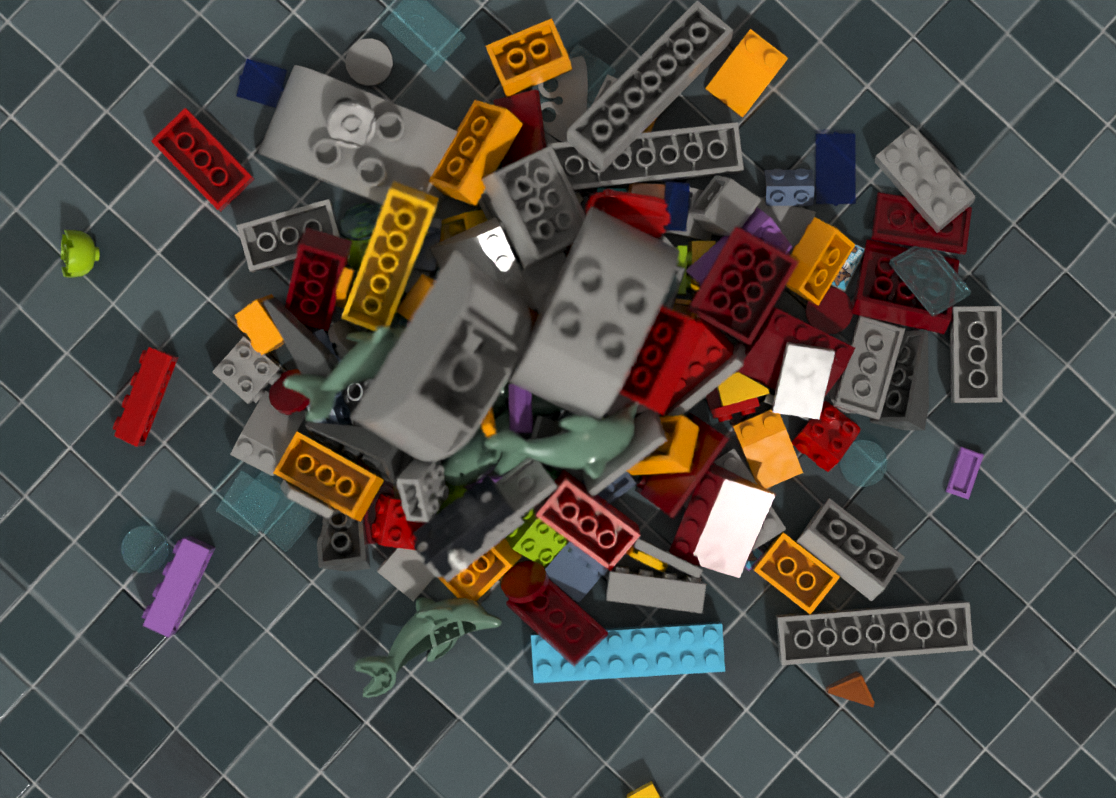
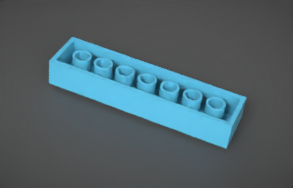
(637, 653)

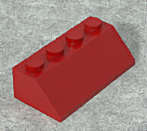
(145, 397)

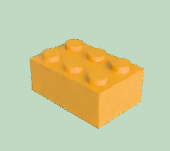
(529, 57)
(820, 258)
(674, 453)
(795, 572)

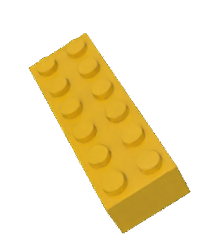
(390, 257)

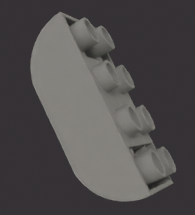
(448, 363)

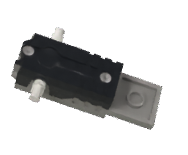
(481, 518)

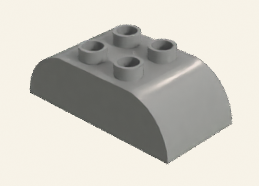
(402, 149)
(596, 316)

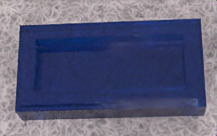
(677, 201)

